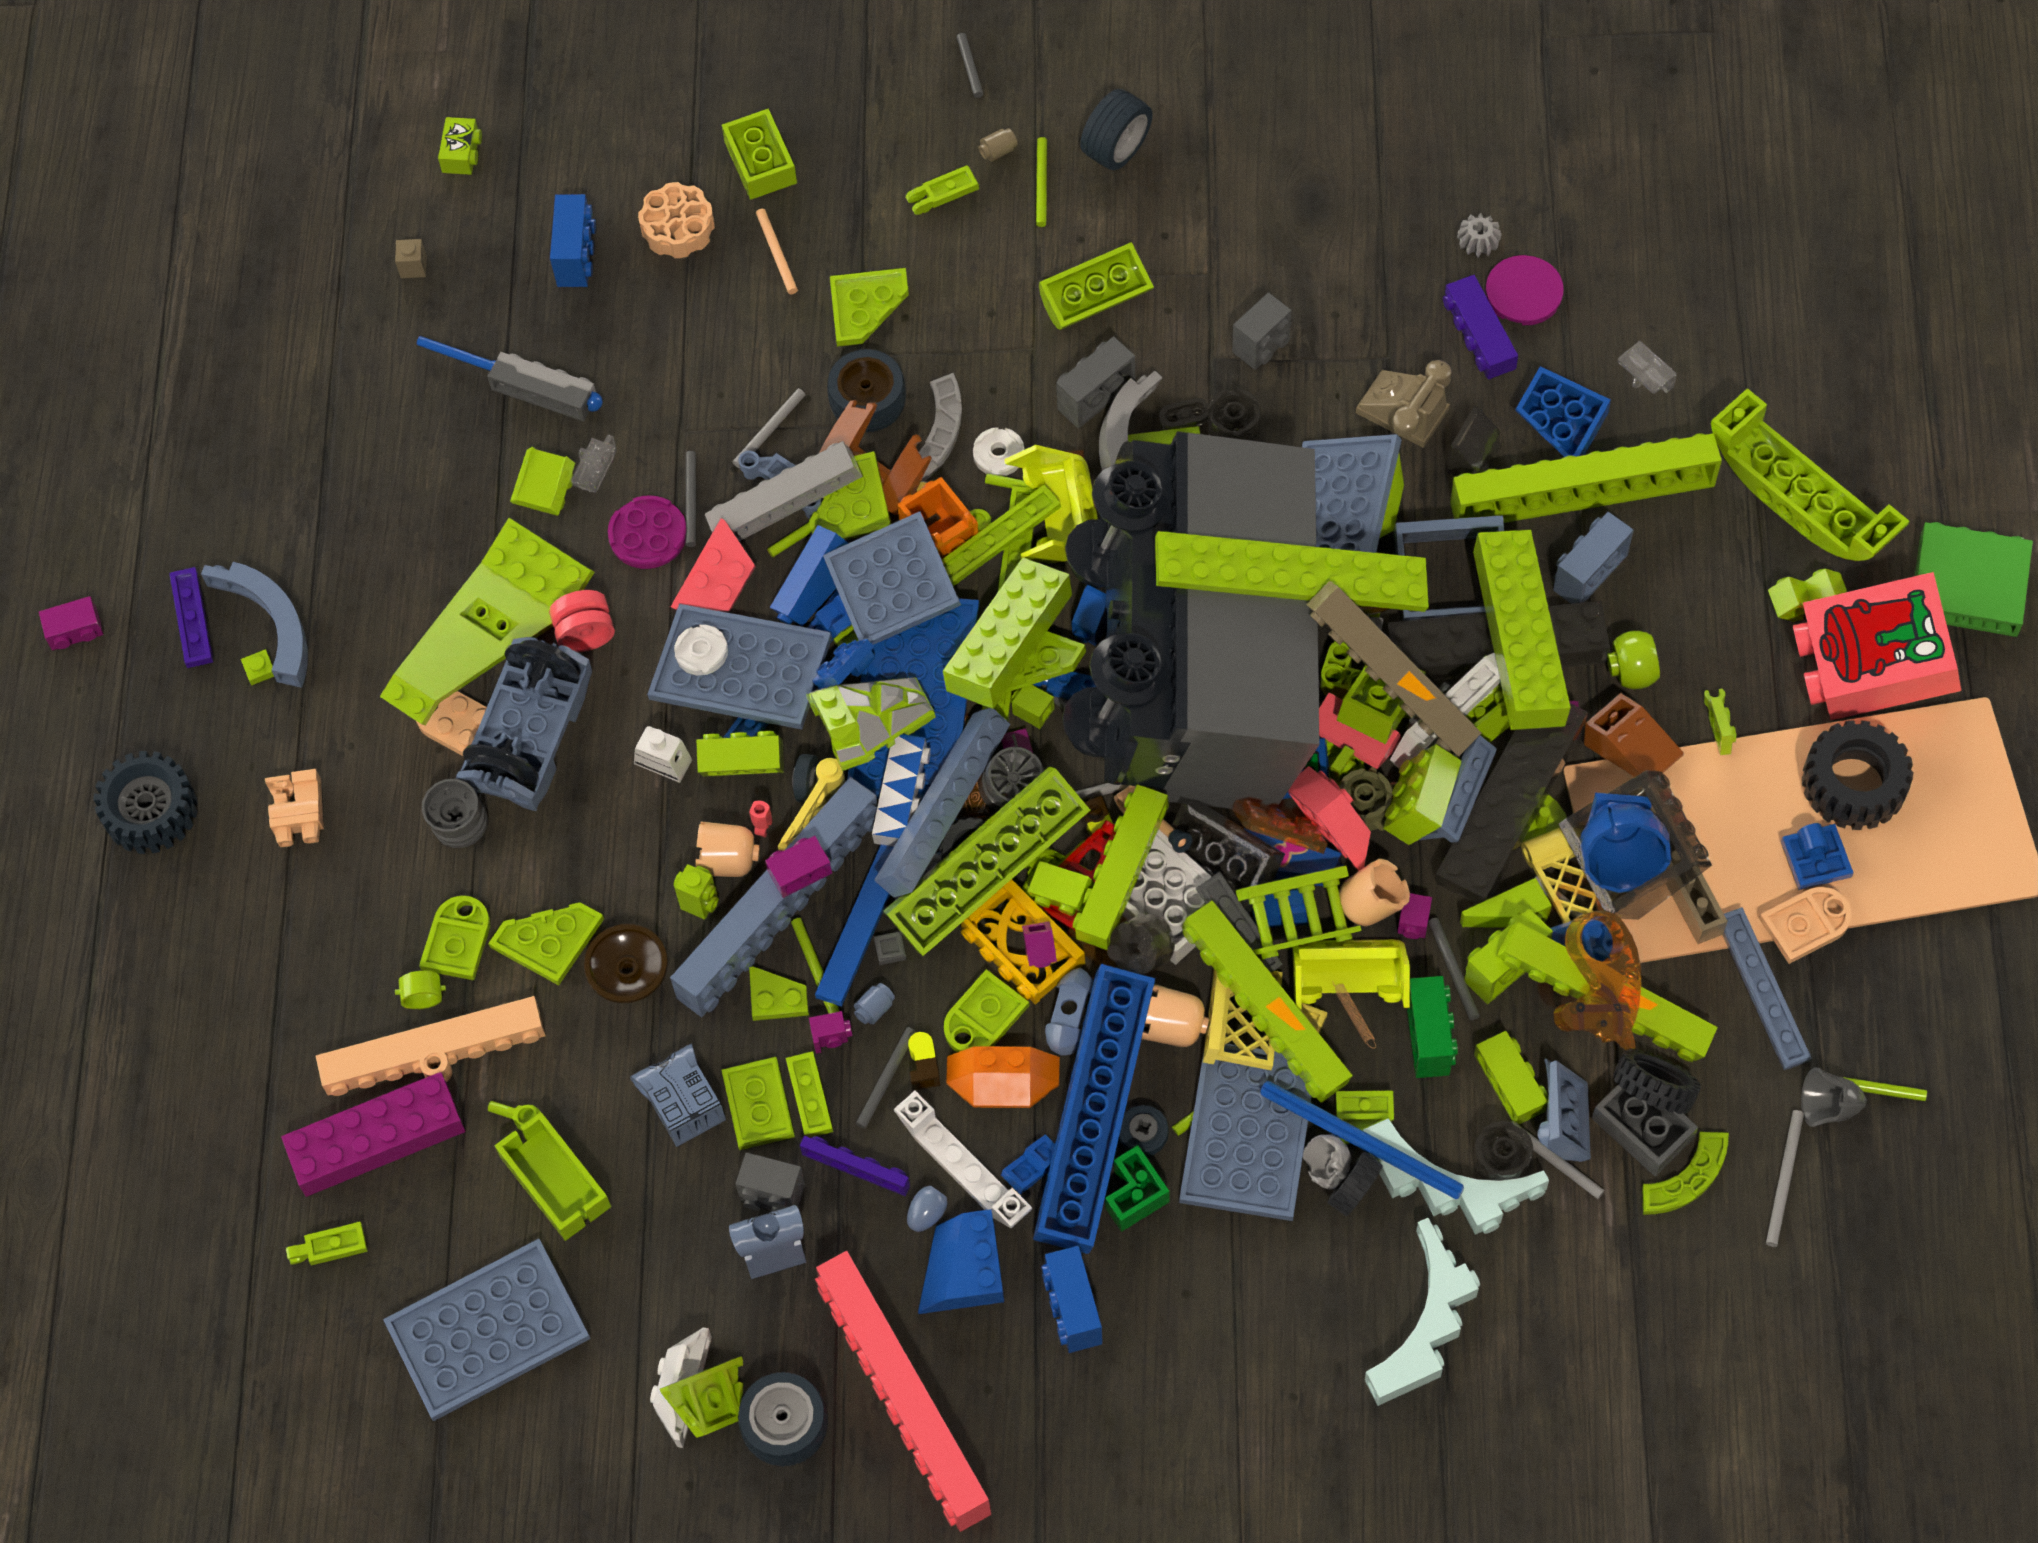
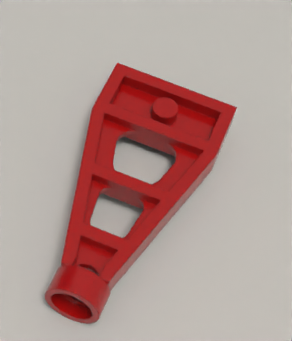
(1072, 863)

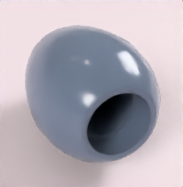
(926, 1209)

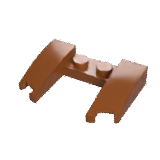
(906, 472)

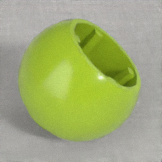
(1634, 660)

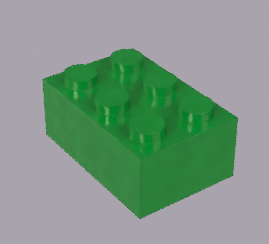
(1431, 1027)

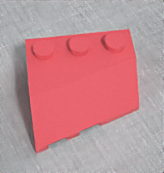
(1332, 814)

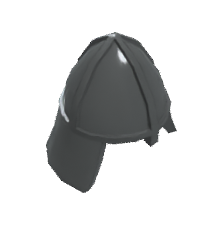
(1829, 1098)

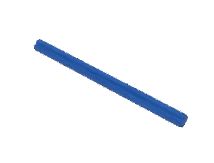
(1362, 1140)

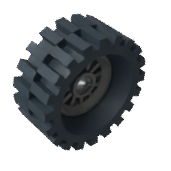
(167, 791)

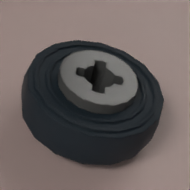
(804, 776)
(1149, 1140)

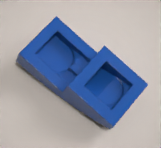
(1031, 1165)

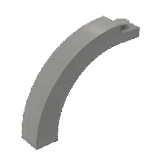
(1115, 423)

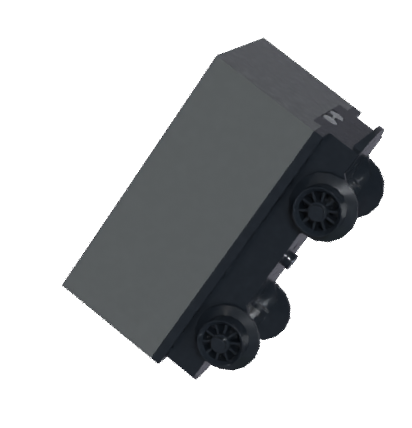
(1198, 685)

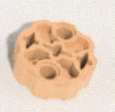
(676, 220)

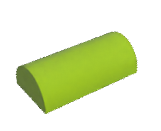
(1094, 286)

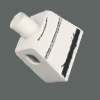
(658, 752)

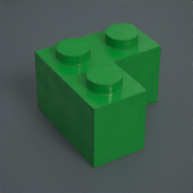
(1142, 1190)

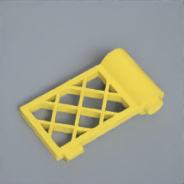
(830, 780)
(1549, 851)

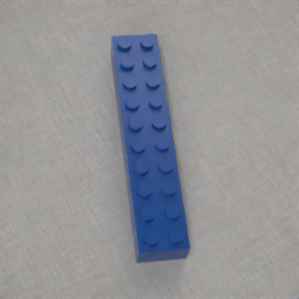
(1094, 1109)

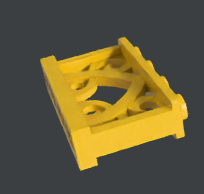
(1019, 905)

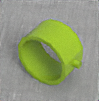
(420, 990)

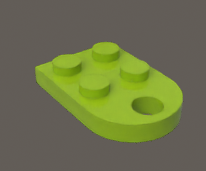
(456, 940)
(984, 1013)

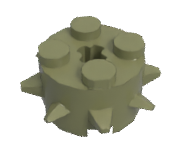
(1370, 795)

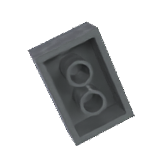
(1094, 382)
(1644, 1130)

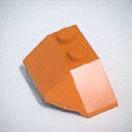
(1002, 1076)

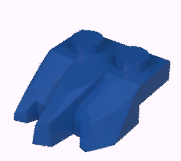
(1595, 938)

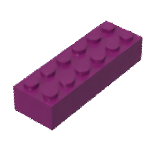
(373, 1134)

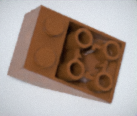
(1630, 738)

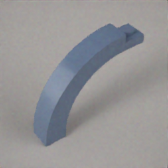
(292, 649)

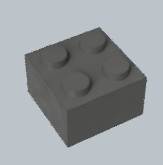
(1262, 331)
(769, 1183)

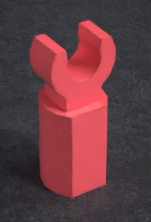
(760, 817)

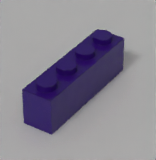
(1480, 327)

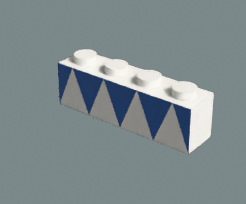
(900, 788)

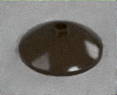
(620, 949)

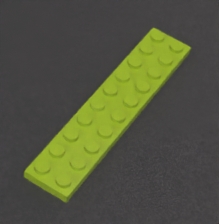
(1289, 570)

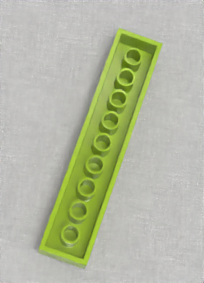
(1588, 480)

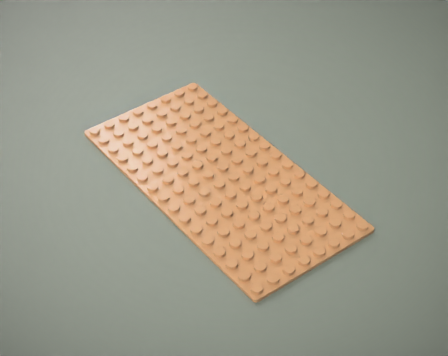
(1946, 850)

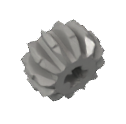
(1479, 235)

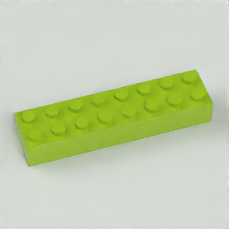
(1521, 630)
(987, 860)

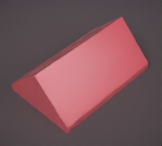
(1365, 747)

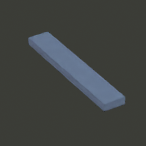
(1764, 990)

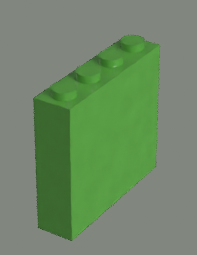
(1977, 576)

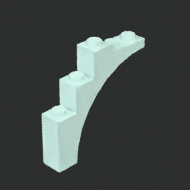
(1480, 1199)
(1415, 1360)

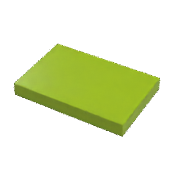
(757, 1103)

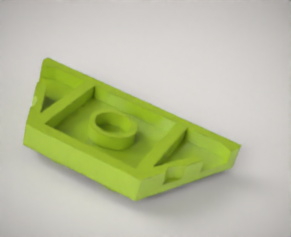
(707, 1398)

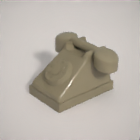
(1408, 402)

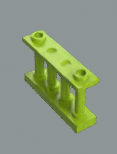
(1281, 891)

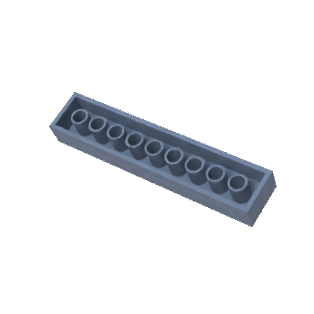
(763, 911)

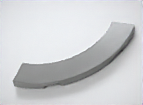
(946, 424)

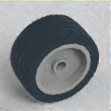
(1116, 129)
(763, 1414)

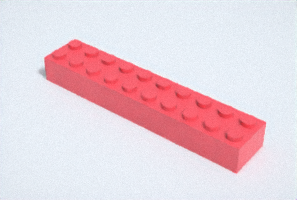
(904, 1393)

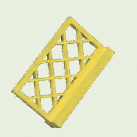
(1218, 1029)

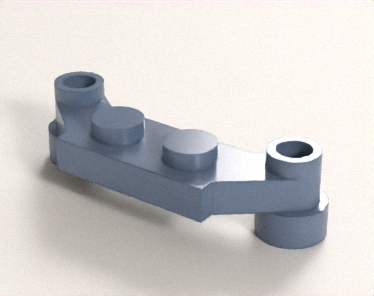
(767, 468)

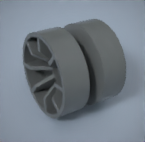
(1008, 775)

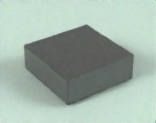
(890, 948)

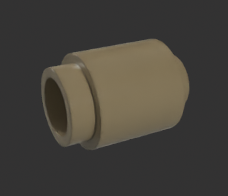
(997, 144)

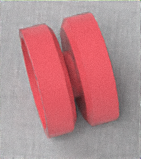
(582, 620)

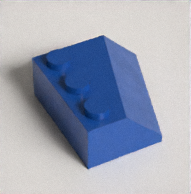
(963, 1265)

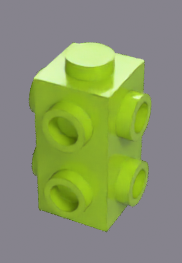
(696, 891)

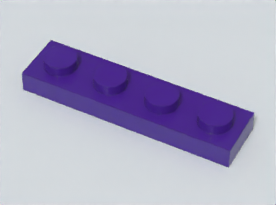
(191, 617)
(846, 1161)

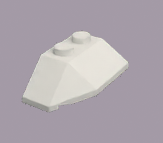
(680, 1362)

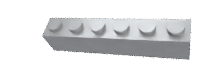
(787, 492)

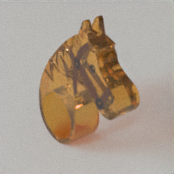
(1614, 984)

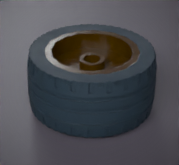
(868, 378)

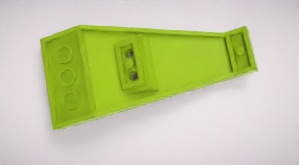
(515, 586)

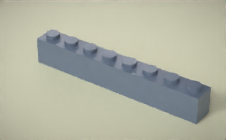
(942, 802)

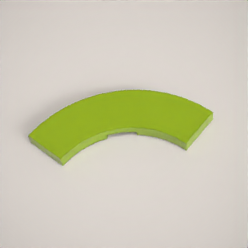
(1691, 1182)

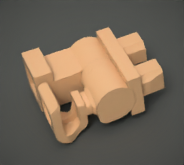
(298, 816)

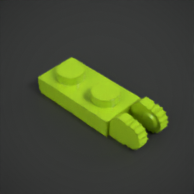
(942, 190)

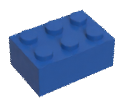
(572, 240)
(1071, 1299)

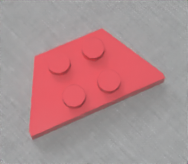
(718, 573)

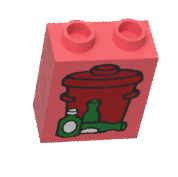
(1878, 647)

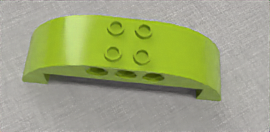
(1798, 487)

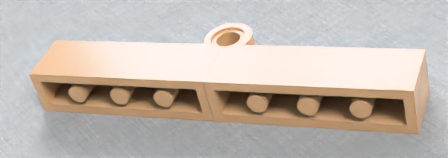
(430, 1046)

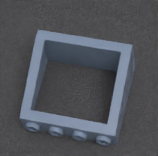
(1440, 531)

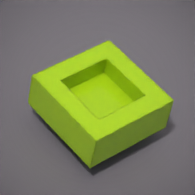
(258, 667)
(1343, 764)

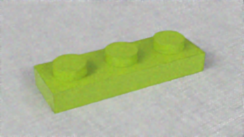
(809, 1094)

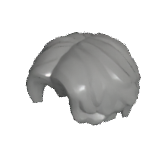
(1328, 1160)

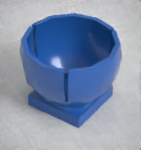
(1623, 842)

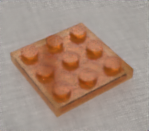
(1278, 826)

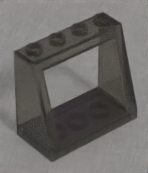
(1681, 831)

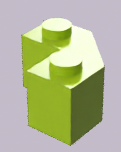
(1791, 593)

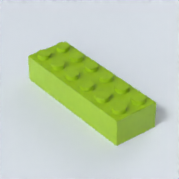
(1007, 633)

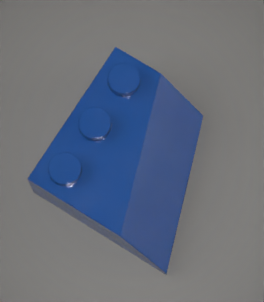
(1563, 412)

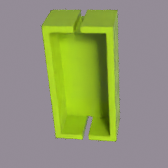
(553, 1176)

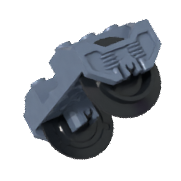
(526, 721)

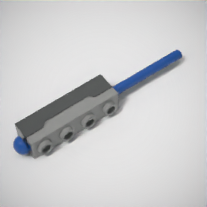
(530, 381)

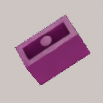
(71, 623)
(798, 866)

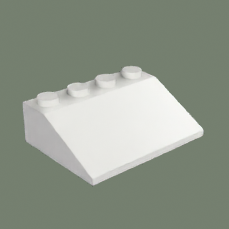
(1168, 890)

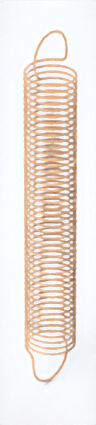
(1358, 1013)

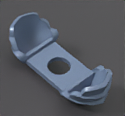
(1063, 1031)

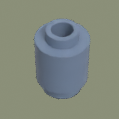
(874, 1004)

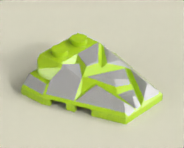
(869, 716)

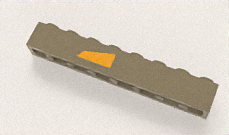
(1393, 668)

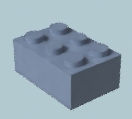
(1592, 559)

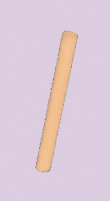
(776, 251)

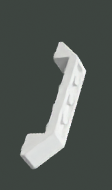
(1463, 695)
(983, 1187)

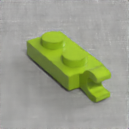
(1719, 720)
(329, 1245)

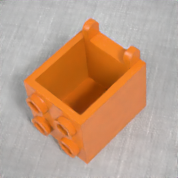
(955, 521)

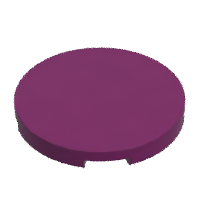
(1524, 289)
(647, 532)

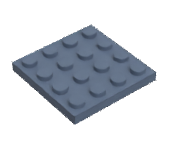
(892, 579)

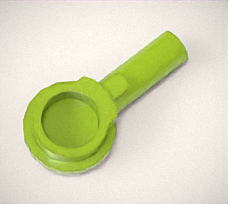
(1046, 856)
(520, 1114)

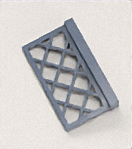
(1472, 772)

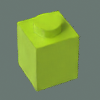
(1032, 705)

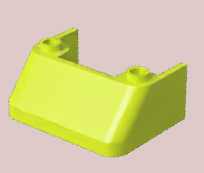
(1070, 483)
(1356, 964)

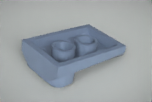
(1567, 1114)

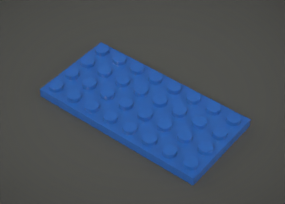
(924, 655)

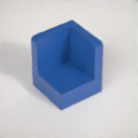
(834, 617)

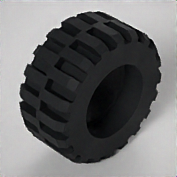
(1864, 744)

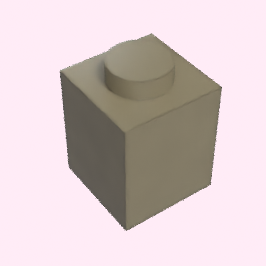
(410, 258)

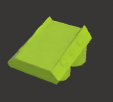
(543, 481)

